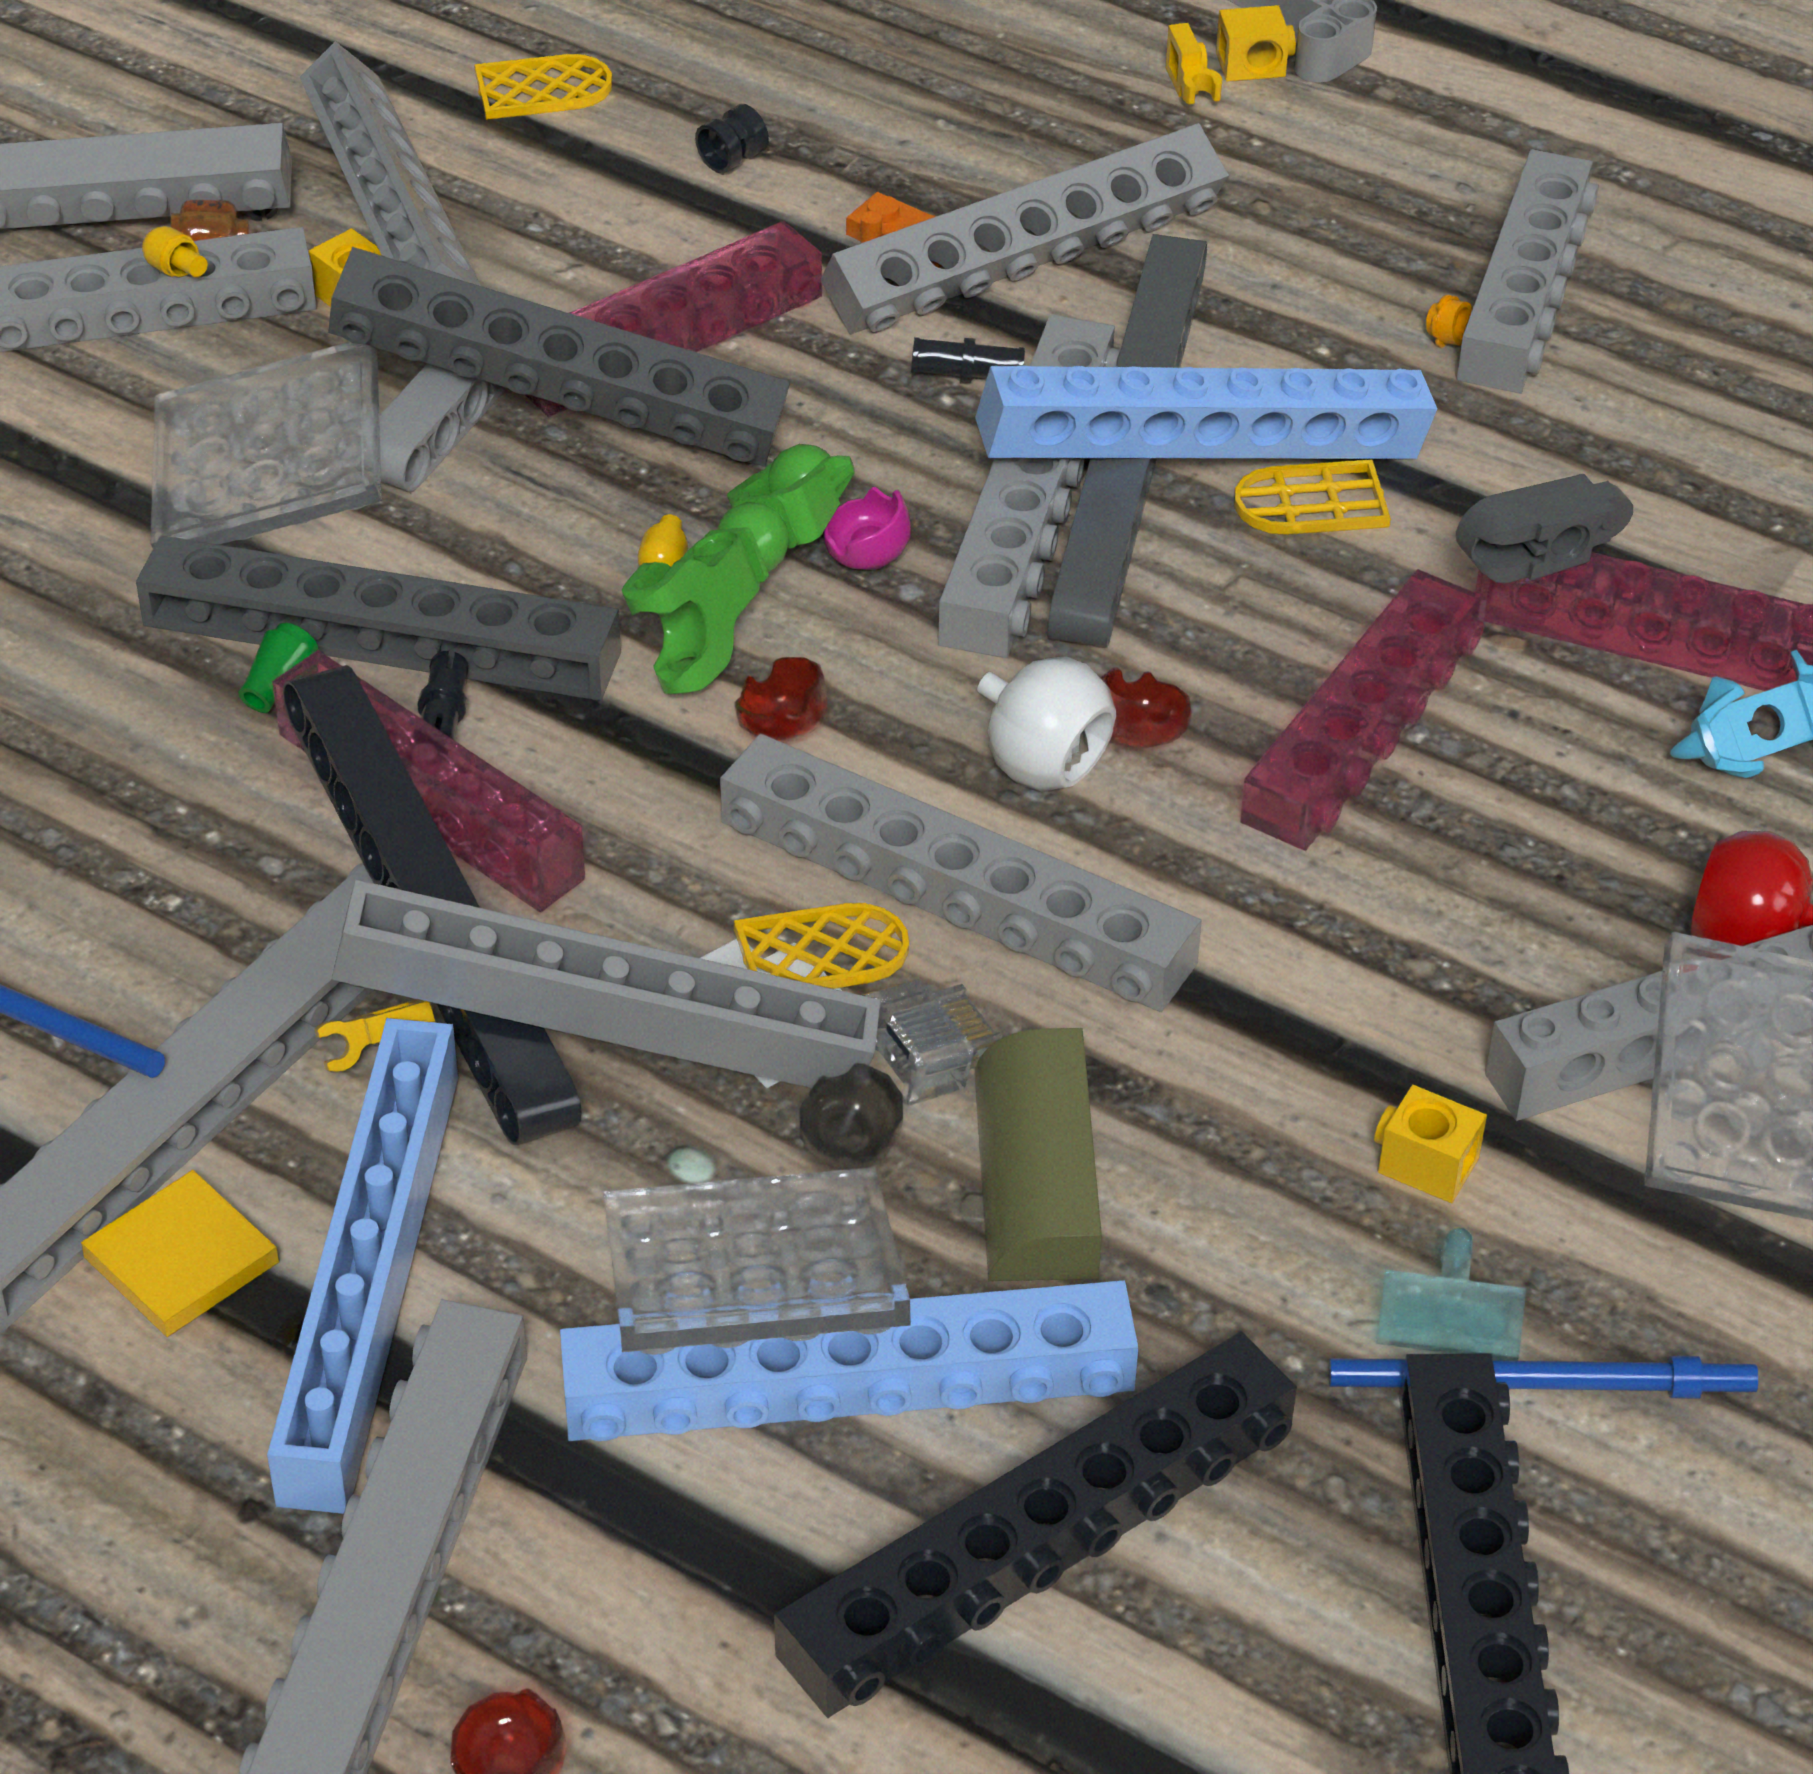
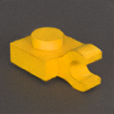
(1188, 65)
(368, 1029)

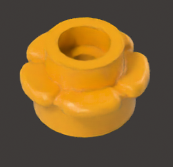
(1448, 320)

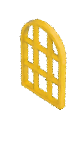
(1253, 516)

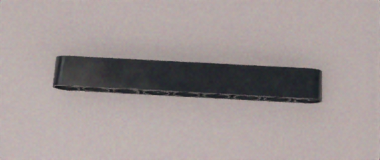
(406, 852)

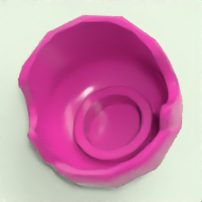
(869, 530)

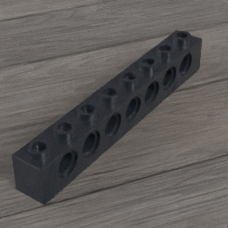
(1197, 1416)
(1456, 1447)

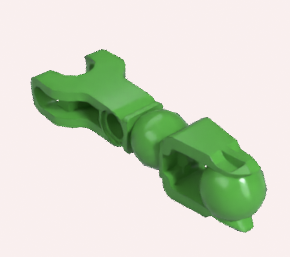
(723, 571)

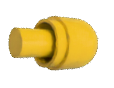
(173, 253)
(663, 542)

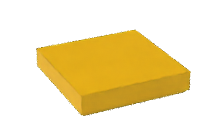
(180, 1252)

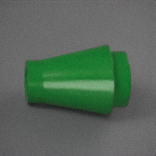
(277, 653)

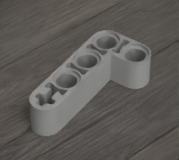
(1328, 34)

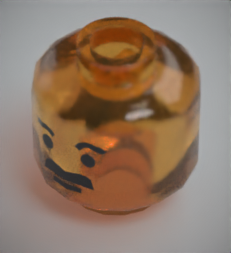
(209, 220)

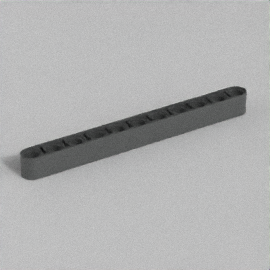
(1117, 488)

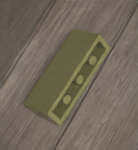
(1038, 1158)

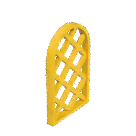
(550, 103)
(822, 915)

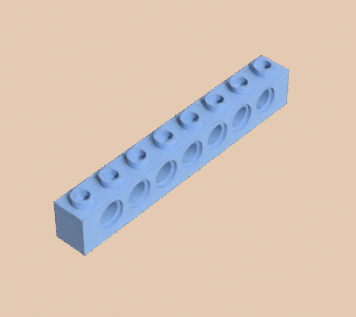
(1203, 413)
(951, 1356)

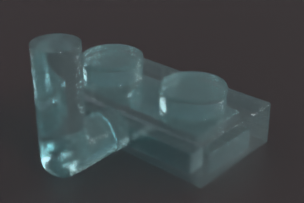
(1450, 1310)

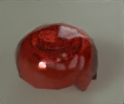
(786, 703)
(1147, 710)
(509, 1736)

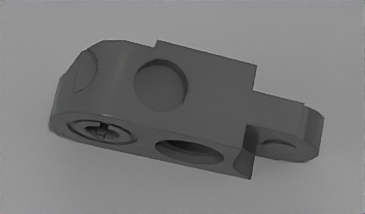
(1542, 527)

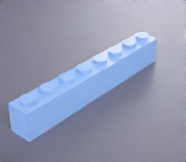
(363, 1269)

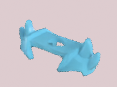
(1721, 729)

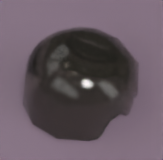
(852, 1118)

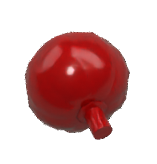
(1753, 889)

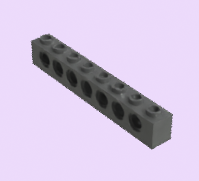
(557, 356)
(381, 616)

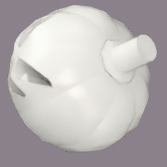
(1041, 721)

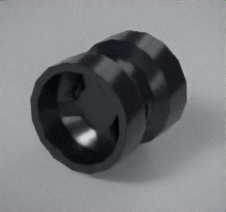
(739, 135)

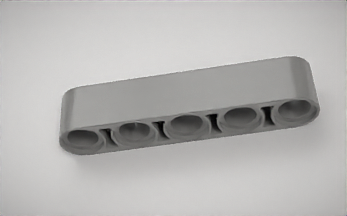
(429, 422)

